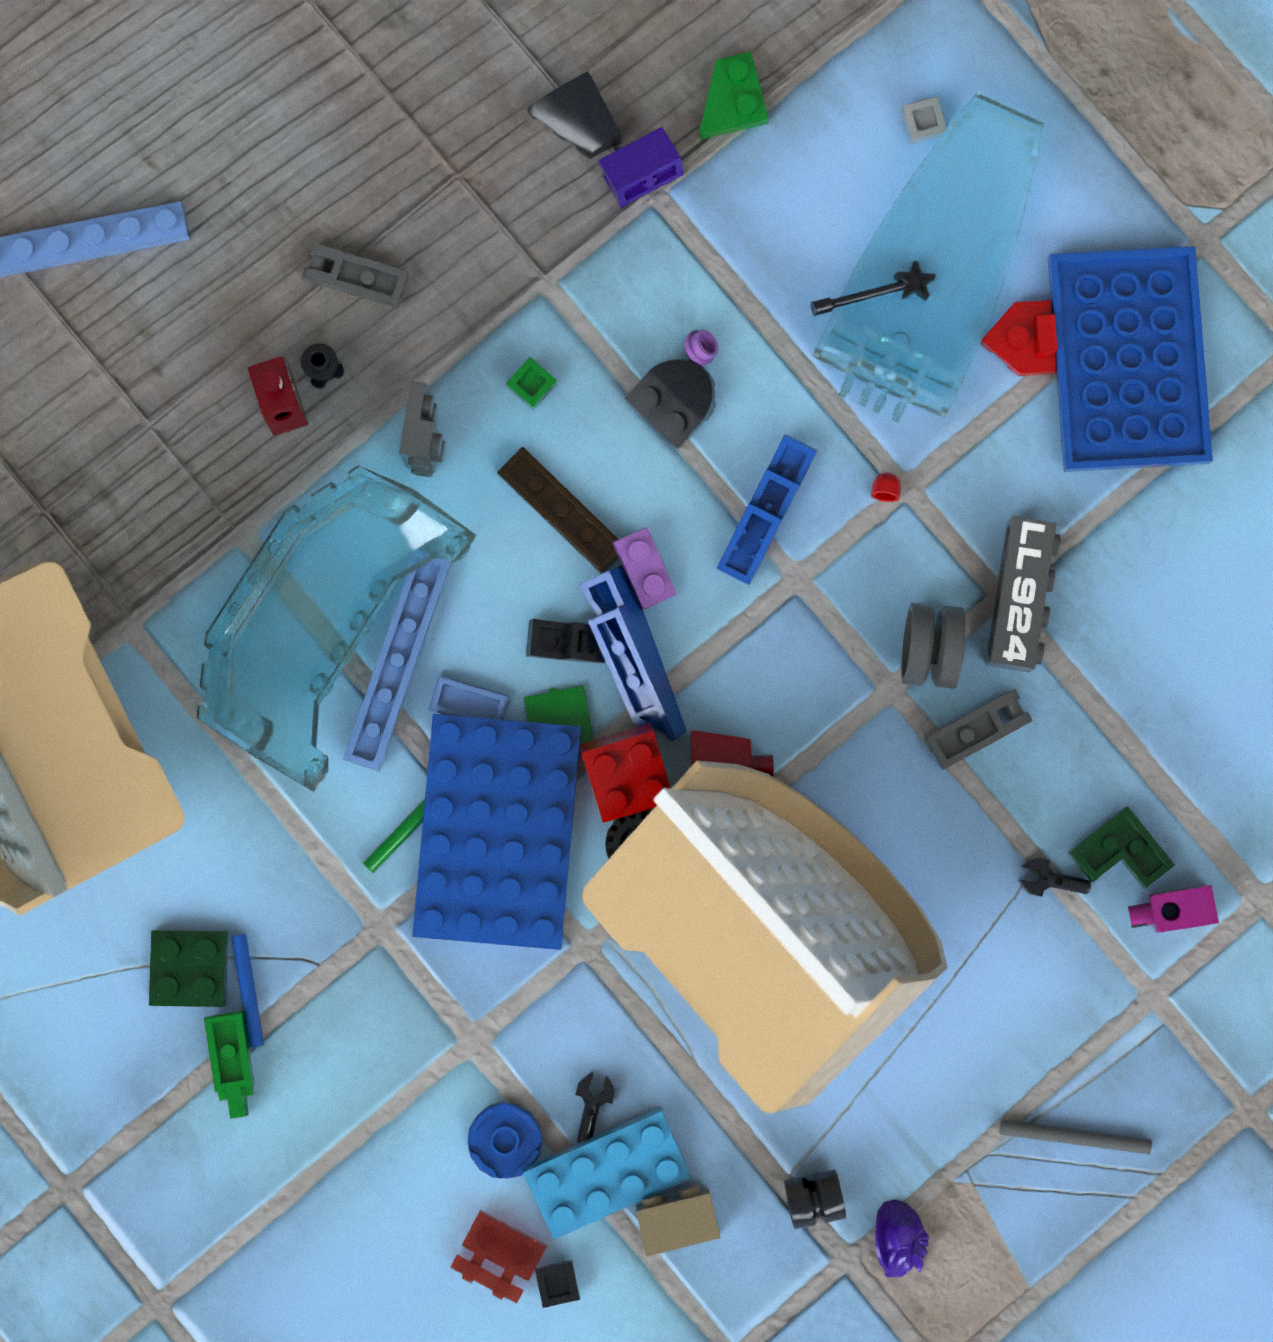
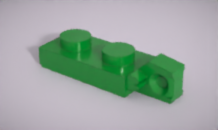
(230, 1060)

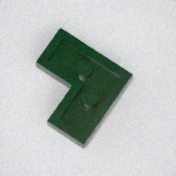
(1125, 840)

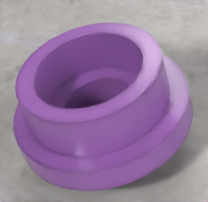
(701, 347)

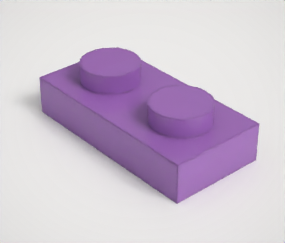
(644, 568)

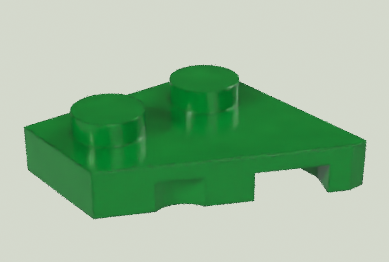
(733, 98)

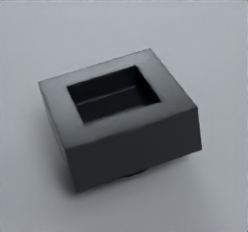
(557, 1283)

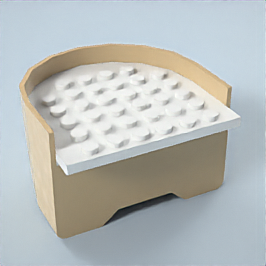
(768, 927)

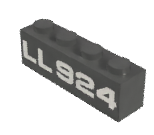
(1022, 594)

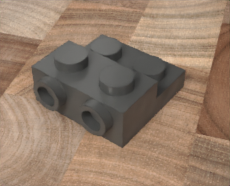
(421, 441)

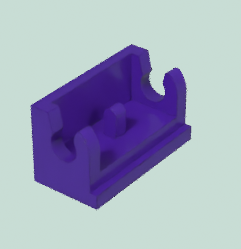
(641, 167)

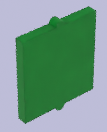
(561, 708)

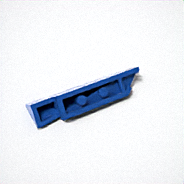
(632, 653)

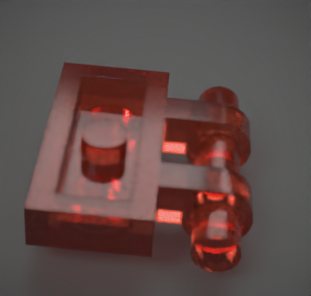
(503, 1246)

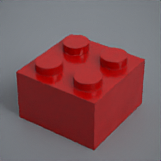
(625, 771)

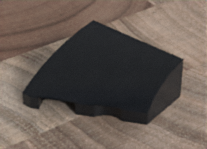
(578, 115)

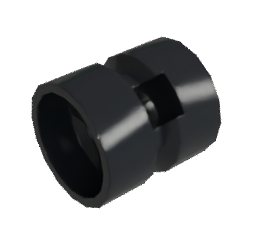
(815, 1199)

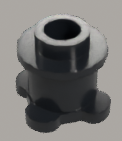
(324, 373)

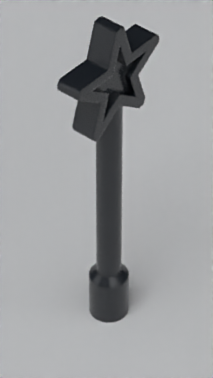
(910, 282)

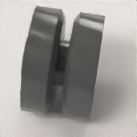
(937, 646)

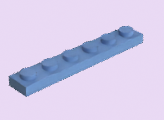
(93, 238)
(396, 665)

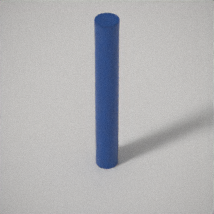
(247, 990)

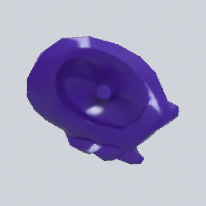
(900, 1238)

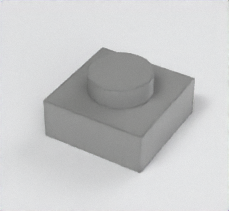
(924, 120)

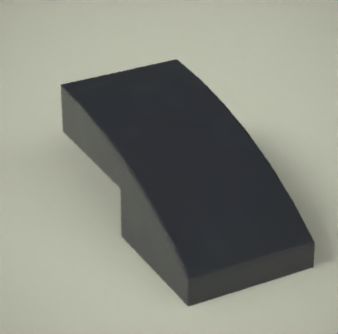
(562, 641)

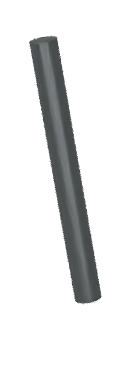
(1075, 1137)

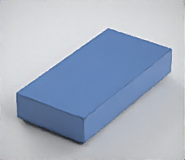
(467, 700)

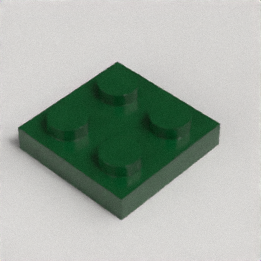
(188, 968)

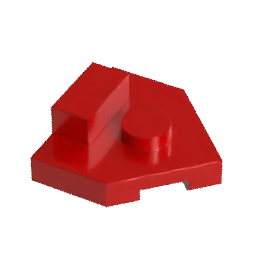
(1025, 338)

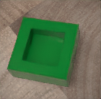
(531, 383)

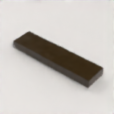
(560, 509)

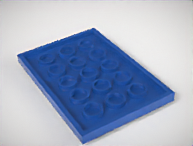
(1130, 359)
(496, 831)

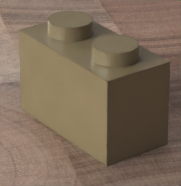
(677, 1220)

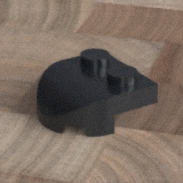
(675, 398)

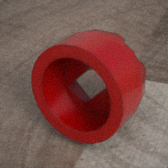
(886, 488)

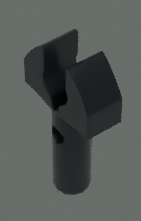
(1052, 880)
(592, 1105)

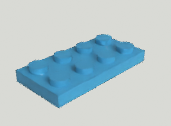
(606, 1173)

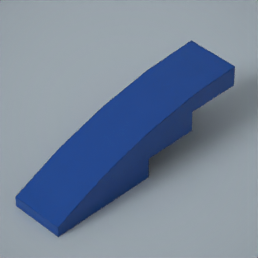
(767, 509)

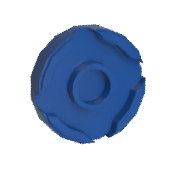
(504, 1140)

